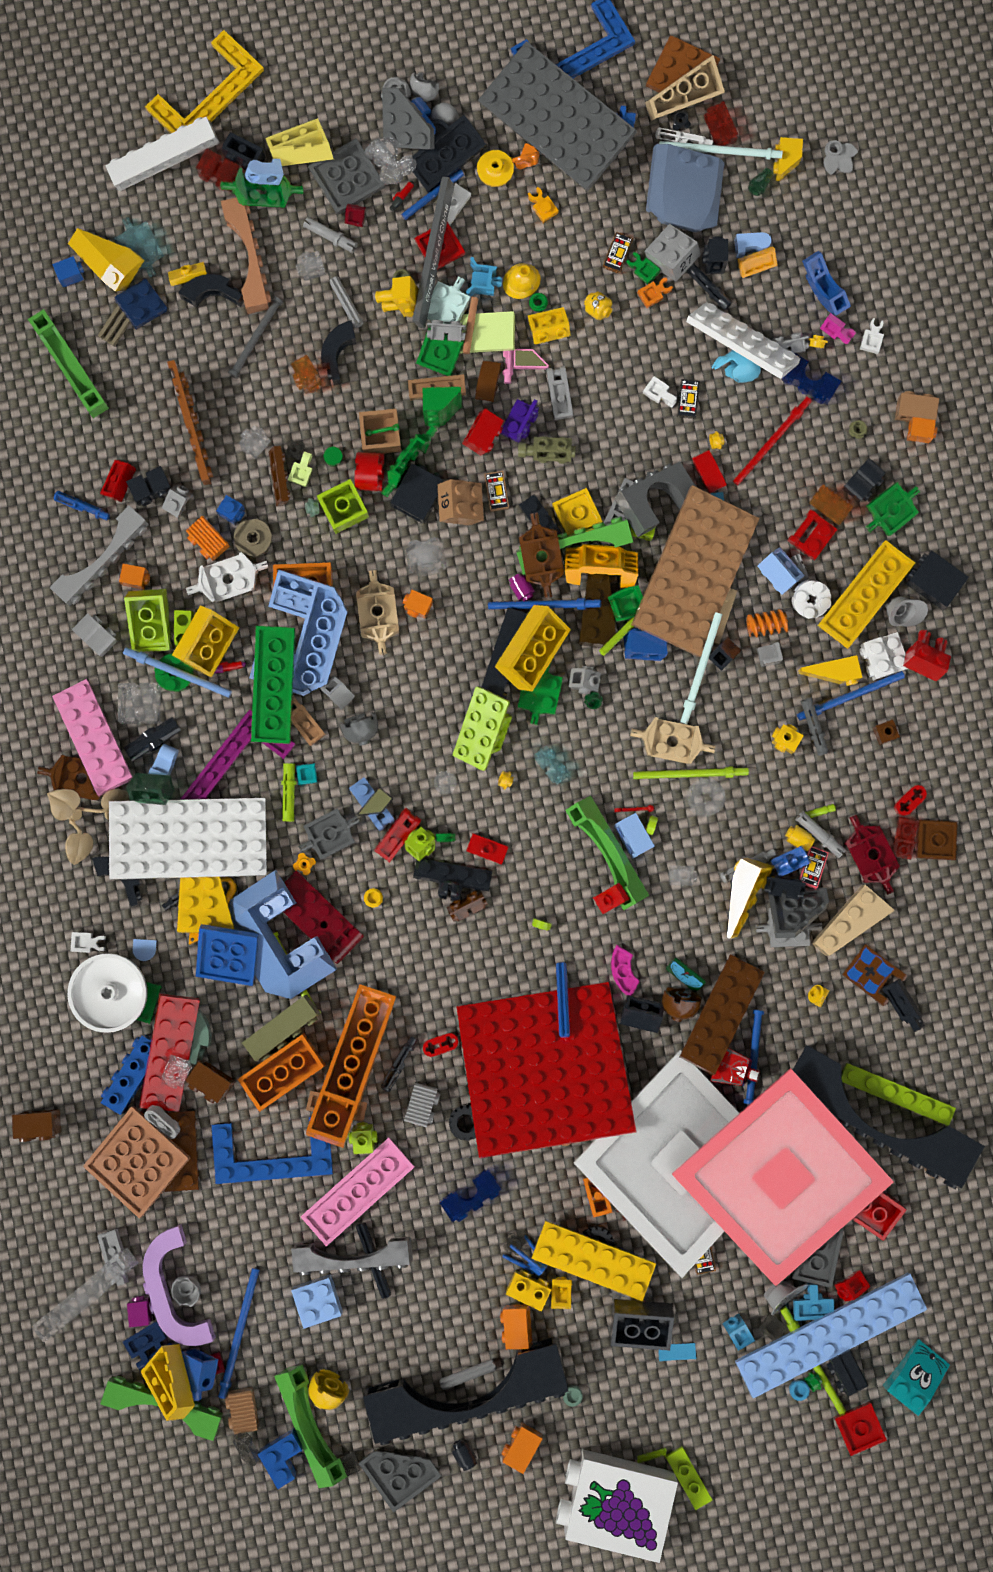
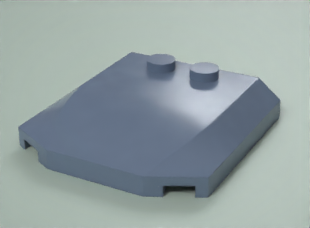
(684, 187)

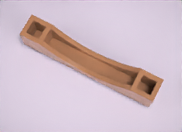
(253, 291)

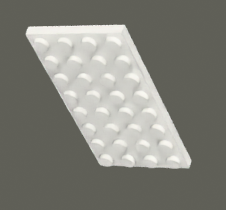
(187, 839)

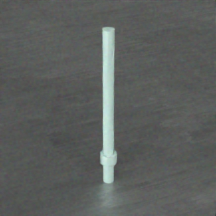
(690, 703)

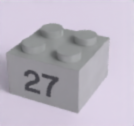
(673, 252)

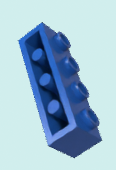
(129, 1078)

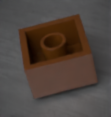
(210, 1081)
(35, 1124)

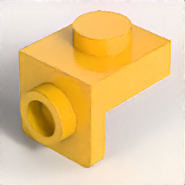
(561, 1293)

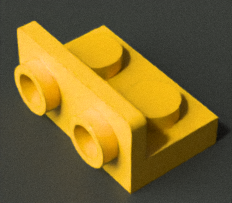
(549, 325)

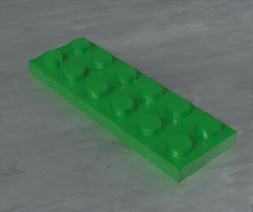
(273, 684)

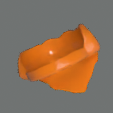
(528, 157)

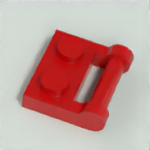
(817, 539)

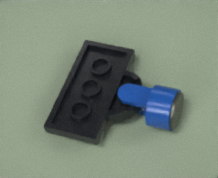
(452, 148)

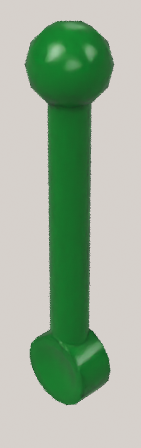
(395, 427)

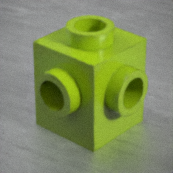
(420, 843)
(363, 1138)

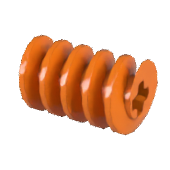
(764, 622)

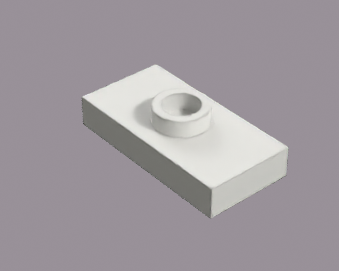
(459, 199)

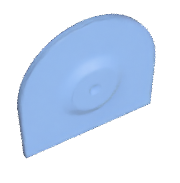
(144, 949)

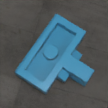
(812, 1305)

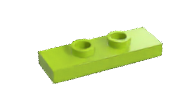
(688, 1478)

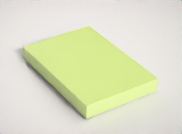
(492, 332)

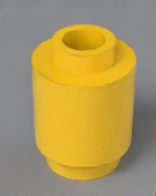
(798, 836)

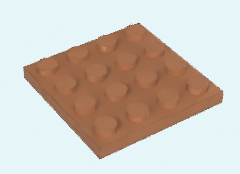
(136, 1162)

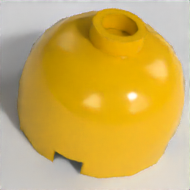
(327, 1390)

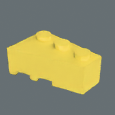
(300, 144)

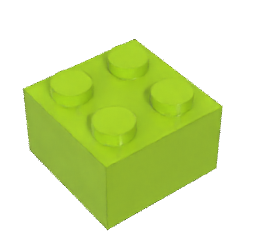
(342, 506)

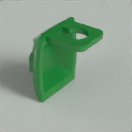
(626, 602)

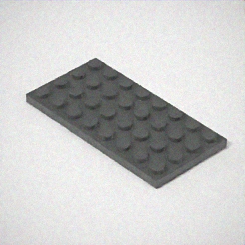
(557, 116)

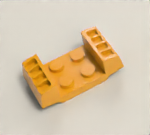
(601, 560)

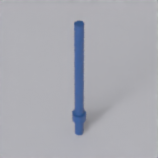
(580, 604)
(853, 694)

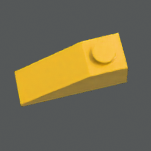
(837, 671)

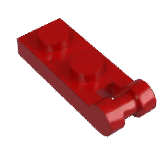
(397, 835)

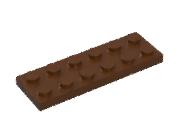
(721, 1014)

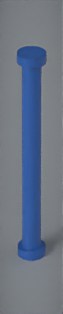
(754, 1053)

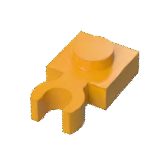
(543, 207)

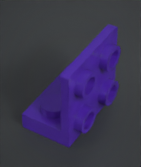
(519, 420)

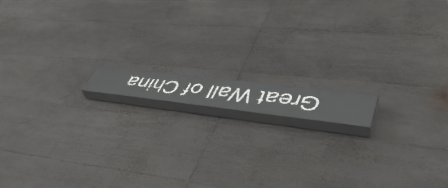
(433, 252)

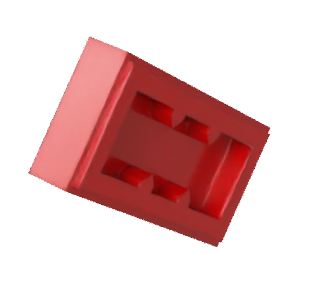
(487, 849)
(611, 898)

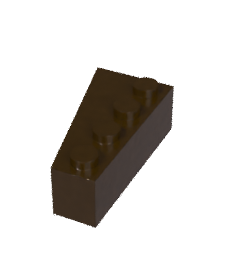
(597, 622)

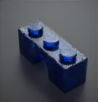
(820, 389)
(457, 1206)

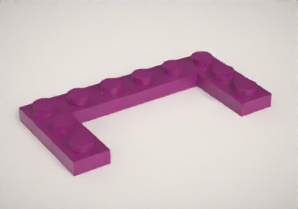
(227, 756)

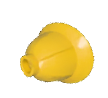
(521, 281)

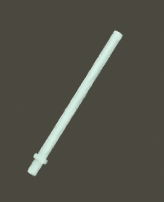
(768, 153)

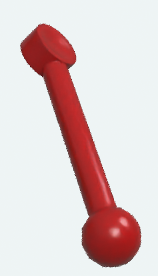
(650, 808)

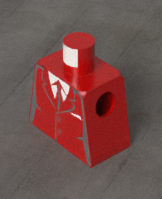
(735, 1069)

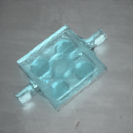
(141, 241)

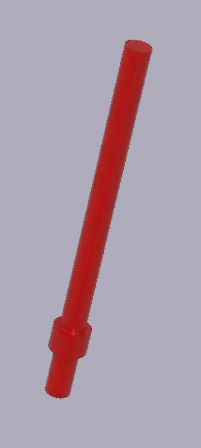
(796, 413)

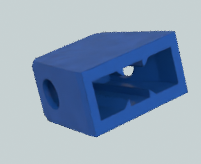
(200, 1371)

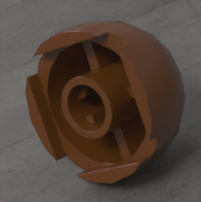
(680, 1004)

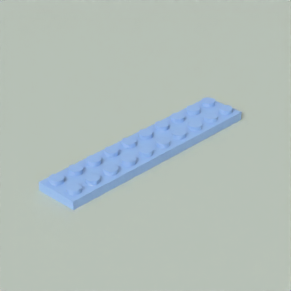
(830, 1335)

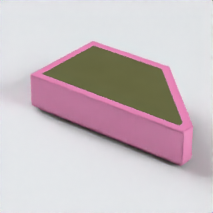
(528, 360)

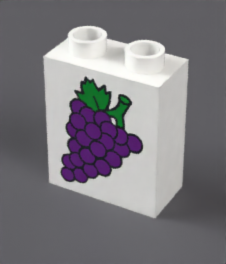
(618, 1505)

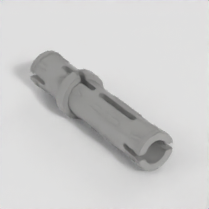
(336, 237)
(819, 833)

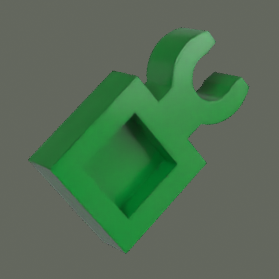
(645, 269)

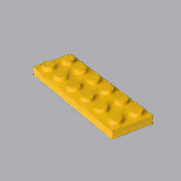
(866, 594)
(593, 1260)

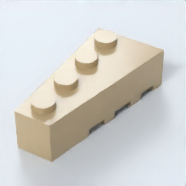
(692, 88)
(853, 919)

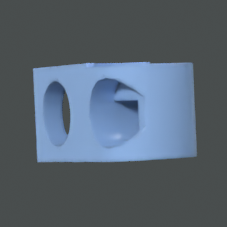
(264, 173)
(751, 243)
(165, 760)

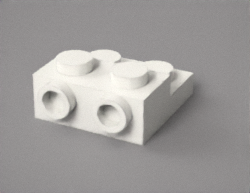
(883, 656)

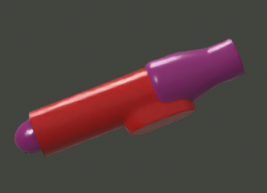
(225, 666)

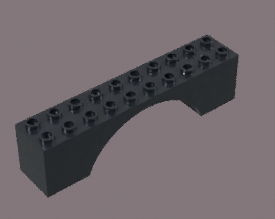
(942, 1153)
(400, 1410)

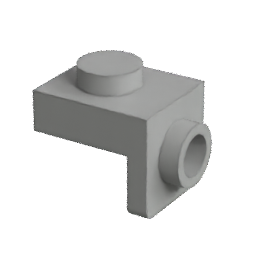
(176, 500)

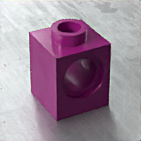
(139, 1311)

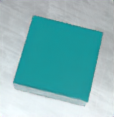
(306, 774)

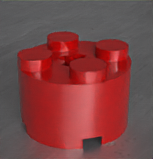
(369, 471)

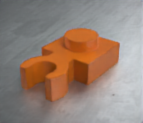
(652, 294)

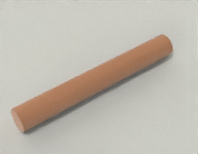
(470, 325)

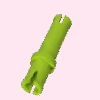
(288, 792)

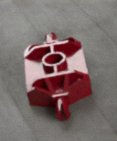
(871, 870)

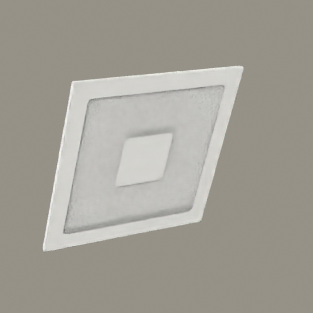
(635, 1170)

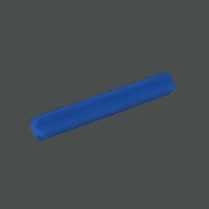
(562, 995)

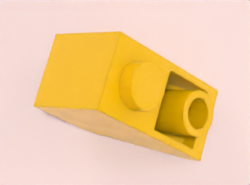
(791, 156)

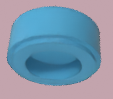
(799, 1390)

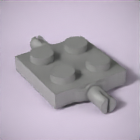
(800, 940)

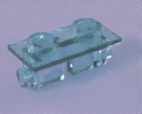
(557, 770)

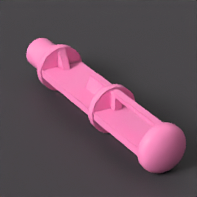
(508, 372)

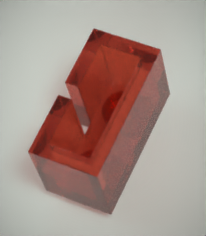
(214, 170)

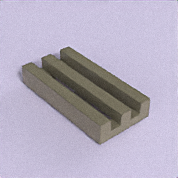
(108, 324)

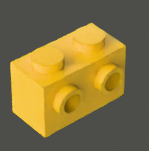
(529, 1290)

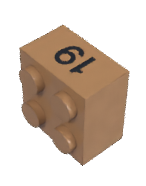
(460, 502)

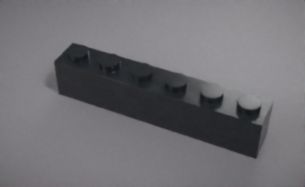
(494, 680)

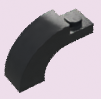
(210, 285)
(334, 344)
(134, 895)

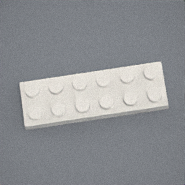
(743, 340)

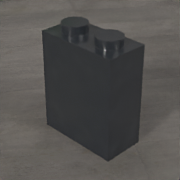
(417, 493)
(936, 580)

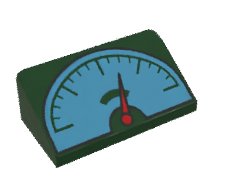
(685, 974)

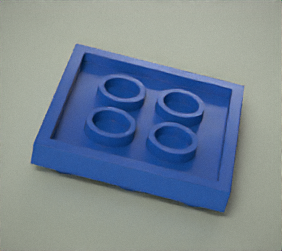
(226, 955)

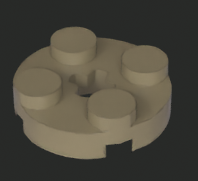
(252, 527)

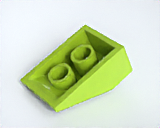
(148, 620)

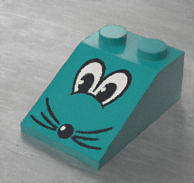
(917, 1377)

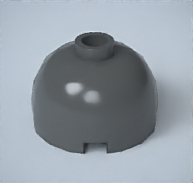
(360, 728)

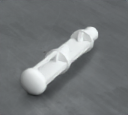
(682, 137)

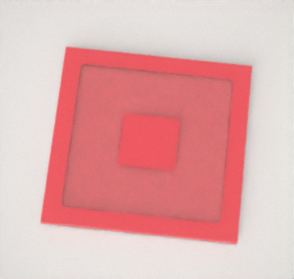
(782, 1177)

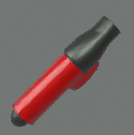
(400, 196)

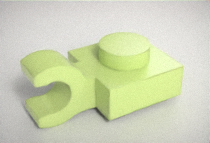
(301, 472)

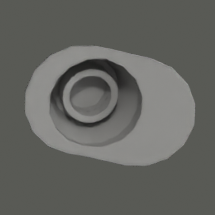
(906, 611)
(781, 1294)

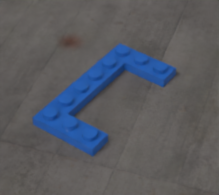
(617, 41)
(230, 1171)

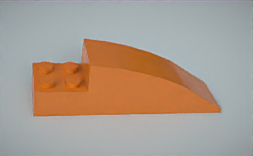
(351, 1066)

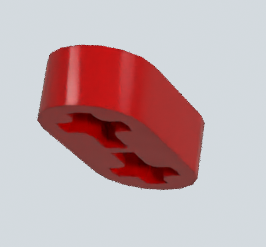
(913, 803)
(438, 1040)

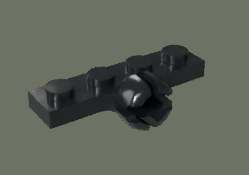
(452, 877)

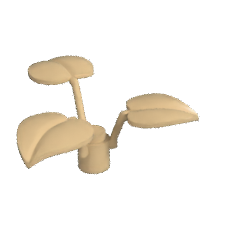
(64, 807)

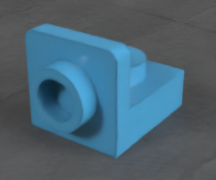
(738, 1332)

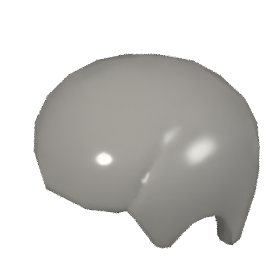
(445, 112)
(186, 1290)

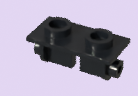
(777, 884)

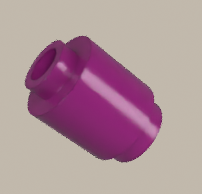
(521, 587)

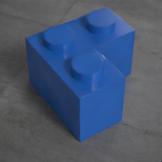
(276, 1457)

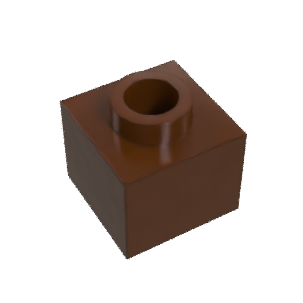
(880, 734)

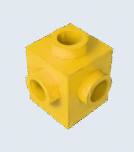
(792, 735)

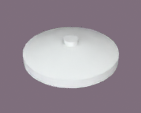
(107, 992)

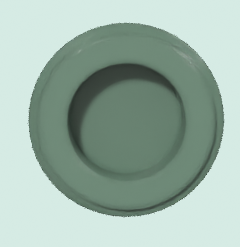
(574, 1396)

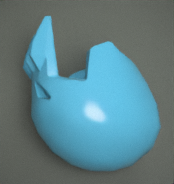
(740, 369)

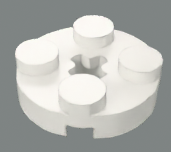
(821, 603)

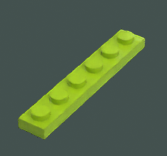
(897, 1094)

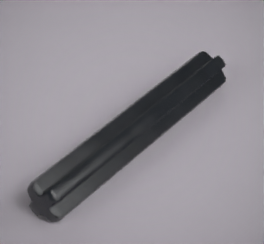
(369, 1247)

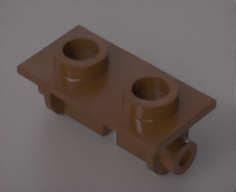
(458, 908)

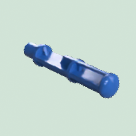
(80, 505)

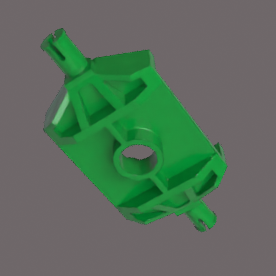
(248, 196)
(421, 443)

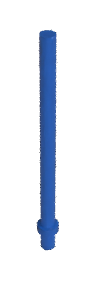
(225, 1383)

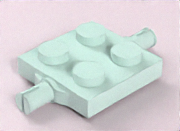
(448, 302)

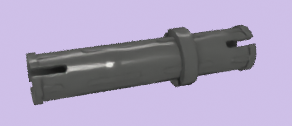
(821, 748)

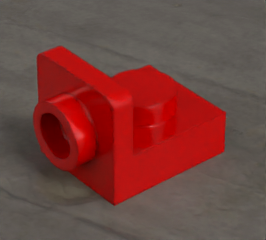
(852, 1286)

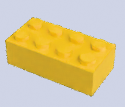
(532, 648)

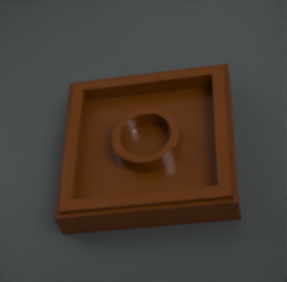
(936, 840)

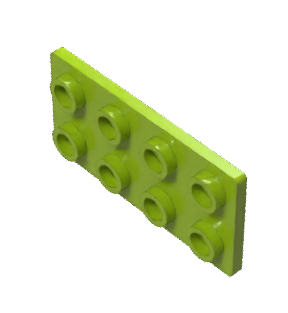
(483, 728)

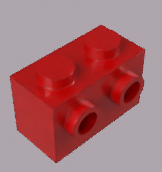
(483, 432)

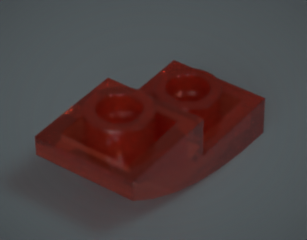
(904, 837)

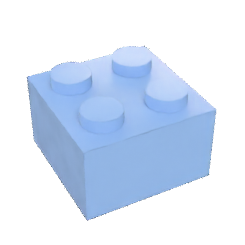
(317, 1301)

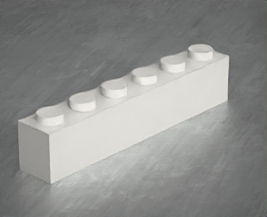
(162, 153)

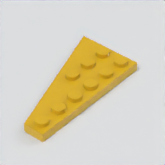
(202, 902)

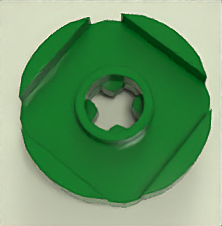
(171, 683)

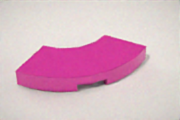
(622, 970)

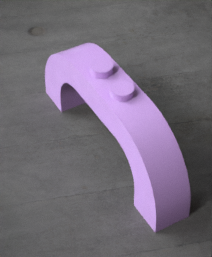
(161, 1303)

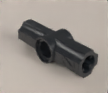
(152, 739)

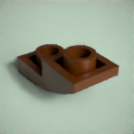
(487, 381)

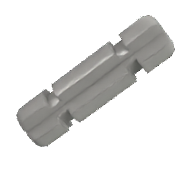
(797, 560)

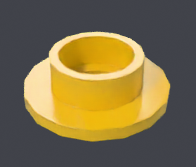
(495, 176)

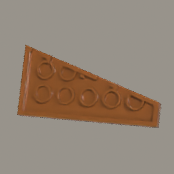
(191, 419)

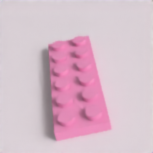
(92, 737)
(357, 1191)

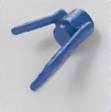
(534, 1266)

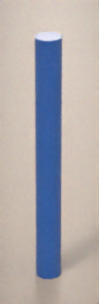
(430, 196)

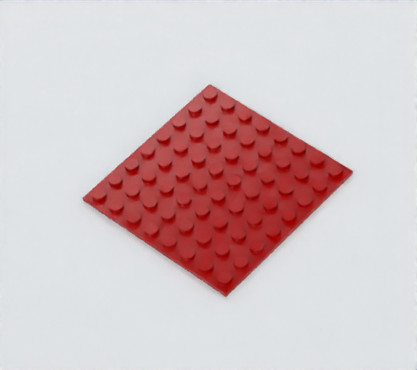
(542, 1088)

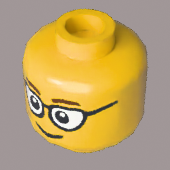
(598, 305)

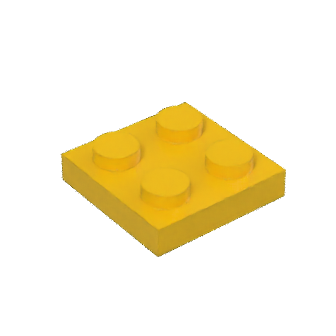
(576, 511)

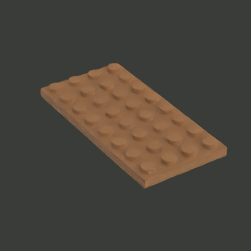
(695, 571)

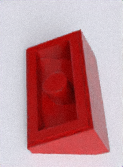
(115, 484)

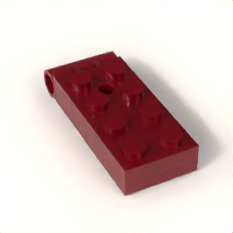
(312, 910)

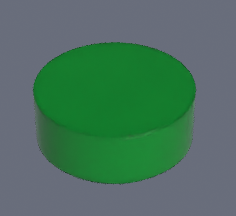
(333, 456)

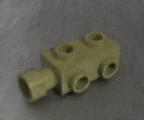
(551, 447)

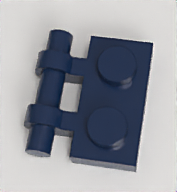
(144, 1340)

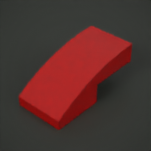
(709, 471)

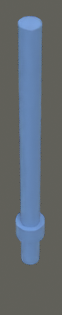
(144, 658)

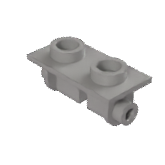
(453, 330)
(796, 342)

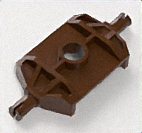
(541, 539)
(65, 775)

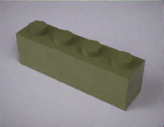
(280, 1028)

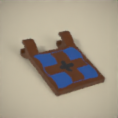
(870, 973)

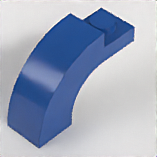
(824, 286)

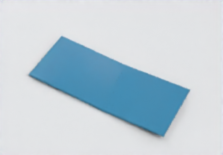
(678, 1352)

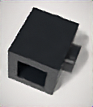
(724, 653)

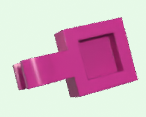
(835, 328)

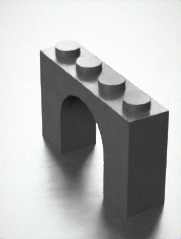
(634, 502)

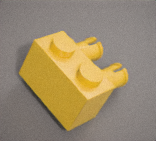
(400, 297)

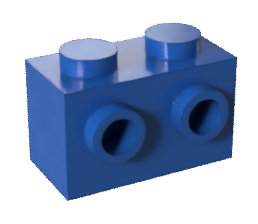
(644, 646)

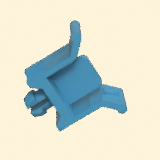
(483, 279)

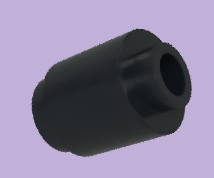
(464, 1454)

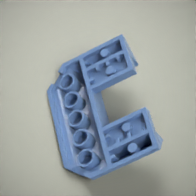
(321, 629)
(275, 970)

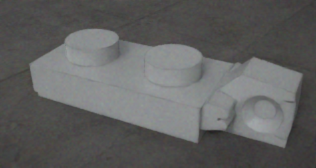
(110, 1245)

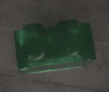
(150, 788)

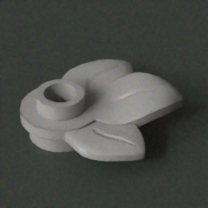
(841, 159)

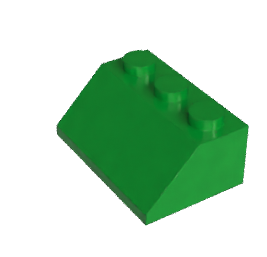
(440, 404)

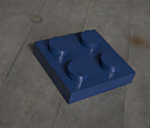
(140, 303)

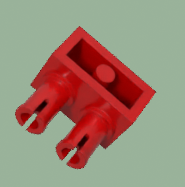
(928, 660)

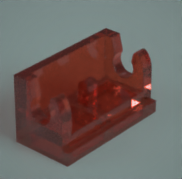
(721, 125)

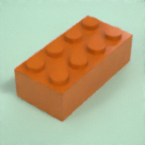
(281, 1072)

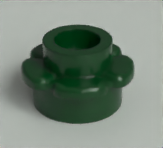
(593, 700)

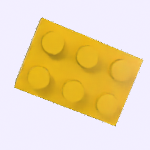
(205, 641)

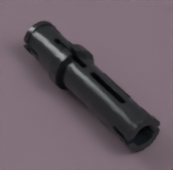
(713, 291)

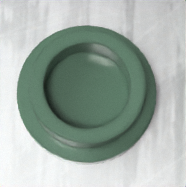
(312, 507)

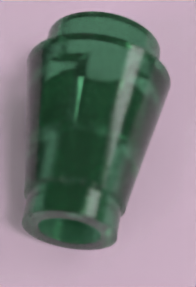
(760, 182)

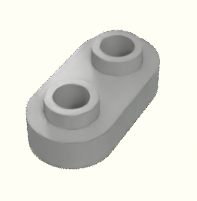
(162, 1121)

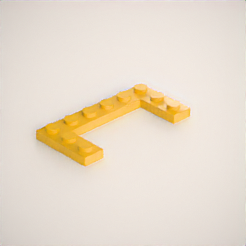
(245, 73)

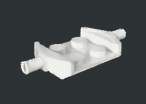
(211, 578)

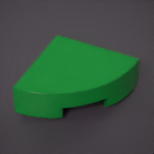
(445, 838)

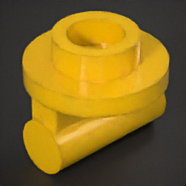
(818, 995)

